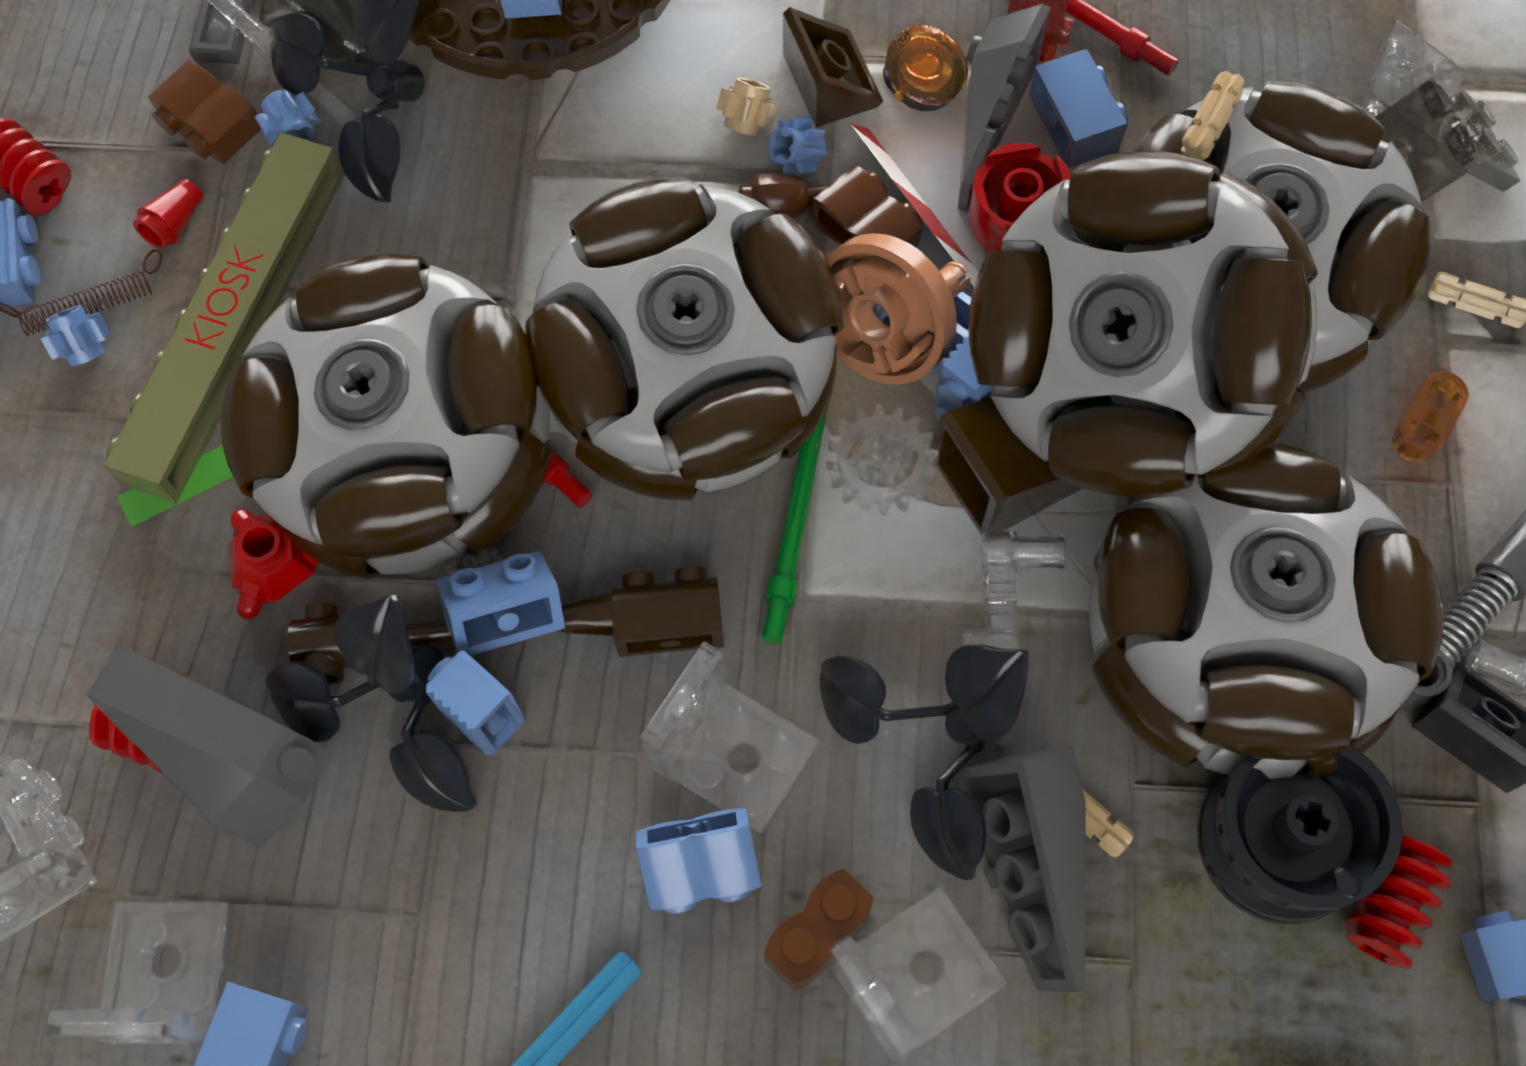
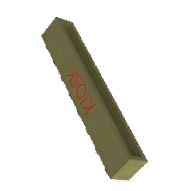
(232, 301)

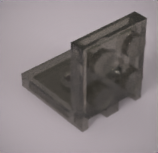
(1448, 138)

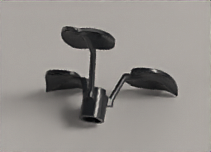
(370, 147)
(378, 645)
(986, 698)

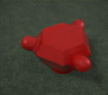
(264, 562)

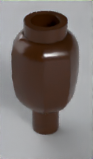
(781, 193)

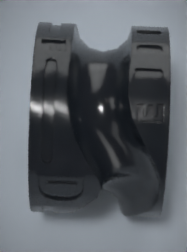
(1300, 844)

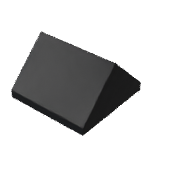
(1479, 728)

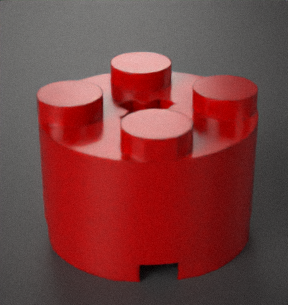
(1007, 186)

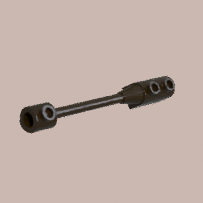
(639, 616)

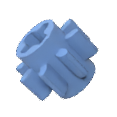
(287, 115)
(797, 146)
(75, 335)

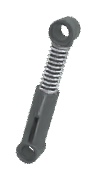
(1498, 578)

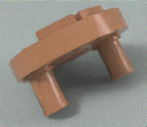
(913, 296)

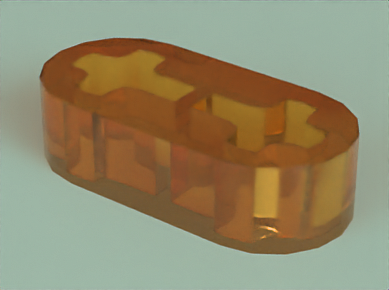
(1439, 422)

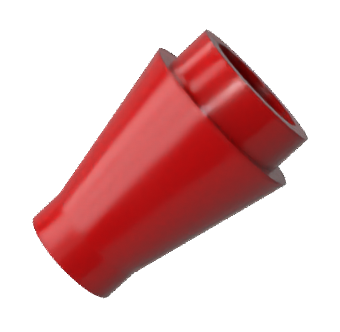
(167, 215)

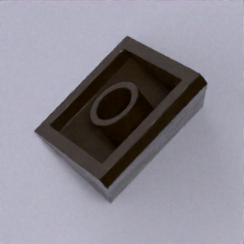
(827, 68)

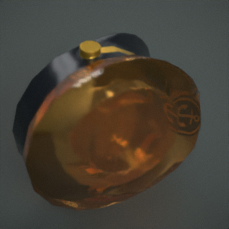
(925, 68)

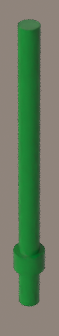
(782, 588)

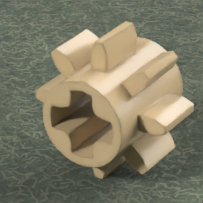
(747, 106)

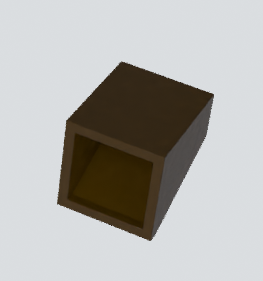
(993, 470)

